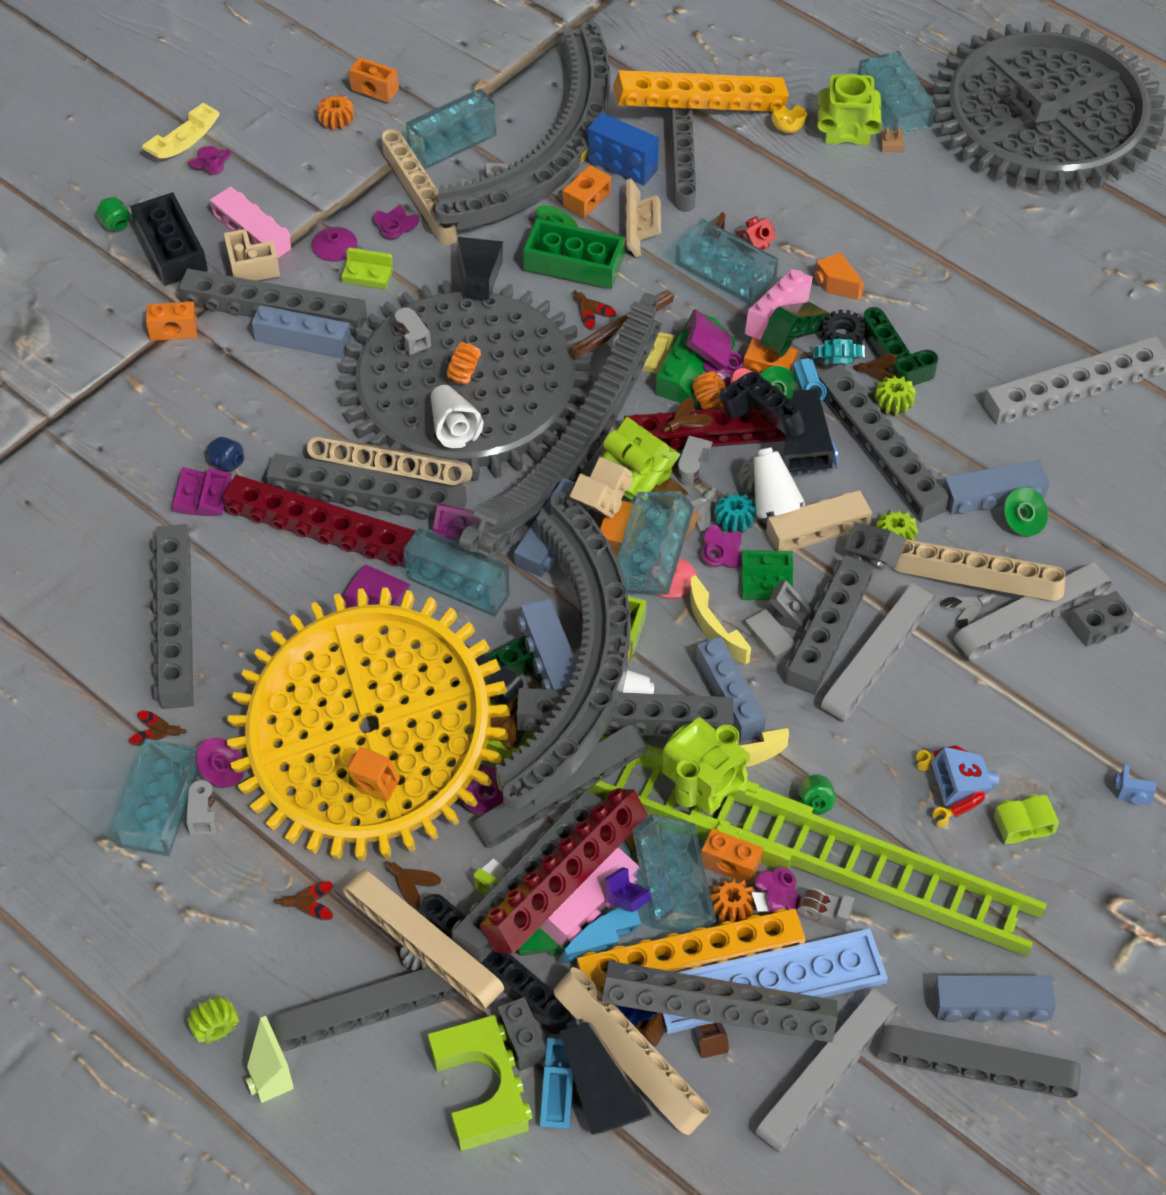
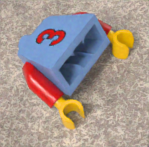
(960, 778)

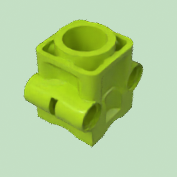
(849, 109)
(641, 454)
(705, 764)

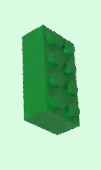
(574, 253)

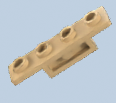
(642, 218)

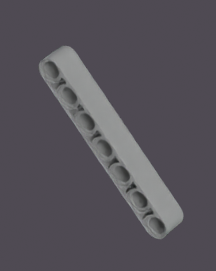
(1030, 613)
(878, 652)
(827, 1070)

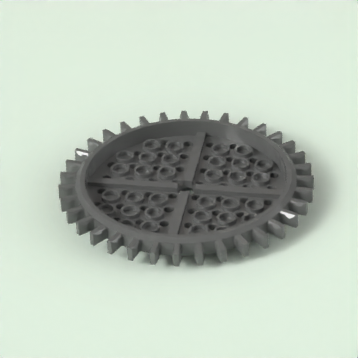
(1100, 119)
(413, 385)

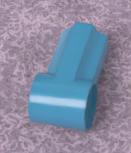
(807, 377)

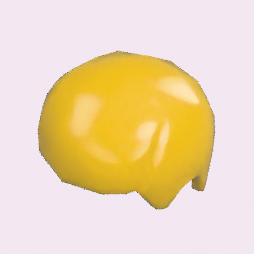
(789, 120)

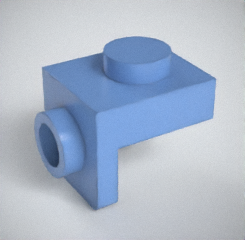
(1133, 789)

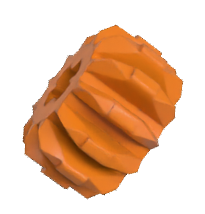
(335, 112)
(463, 363)
(707, 390)
(737, 892)

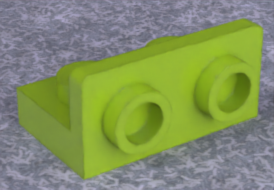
(368, 268)

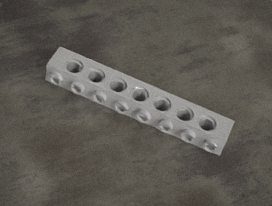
(1075, 381)

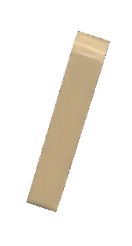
(416, 183)
(378, 462)
(982, 570)
(423, 939)
(633, 1052)

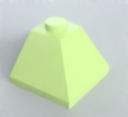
(267, 1065)

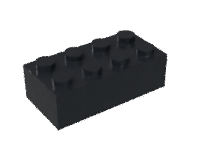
(168, 237)

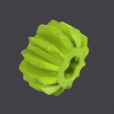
(895, 395)
(899, 524)
(213, 1020)

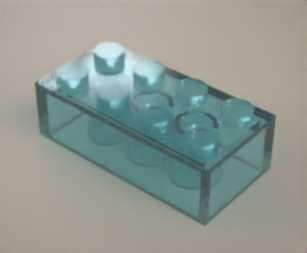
(902, 96)
(452, 128)
(726, 261)
(654, 541)
(457, 572)
(156, 798)
(674, 874)

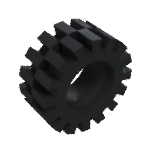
(843, 321)

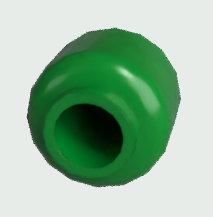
(113, 214)
(817, 793)

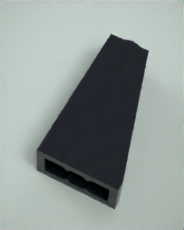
(479, 265)
(814, 446)
(602, 1084)

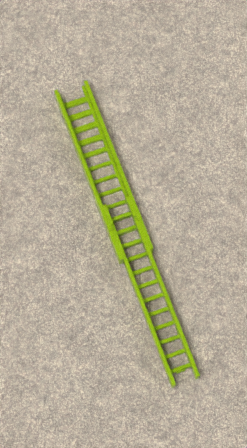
(801, 815)

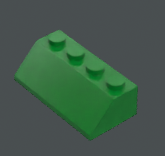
(681, 368)

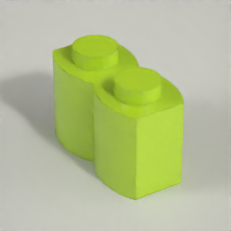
(1026, 819)

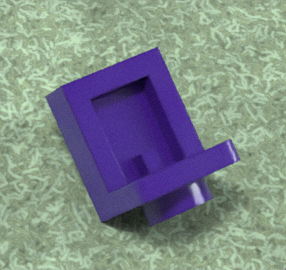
(624, 893)

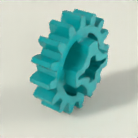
(838, 352)

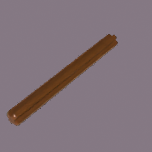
(605, 333)

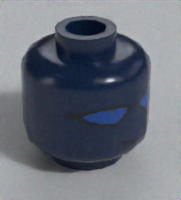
(225, 454)

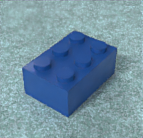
(623, 149)

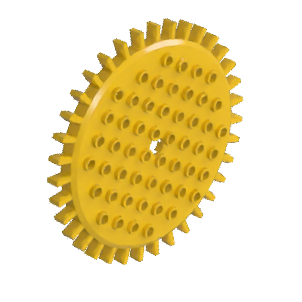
(290, 668)

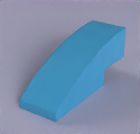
(602, 934)
(557, 1087)

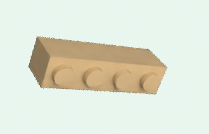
(818, 521)

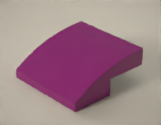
(708, 340)
(201, 492)
(452, 521)
(372, 582)

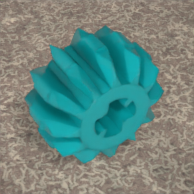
(735, 512)

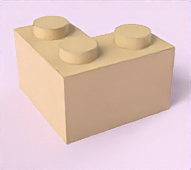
(251, 261)
(604, 487)

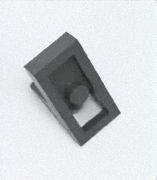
(790, 607)

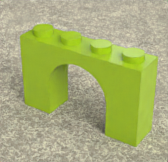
(505, 1112)

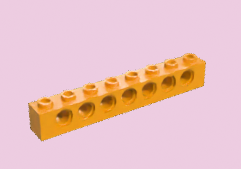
(700, 91)
(783, 922)

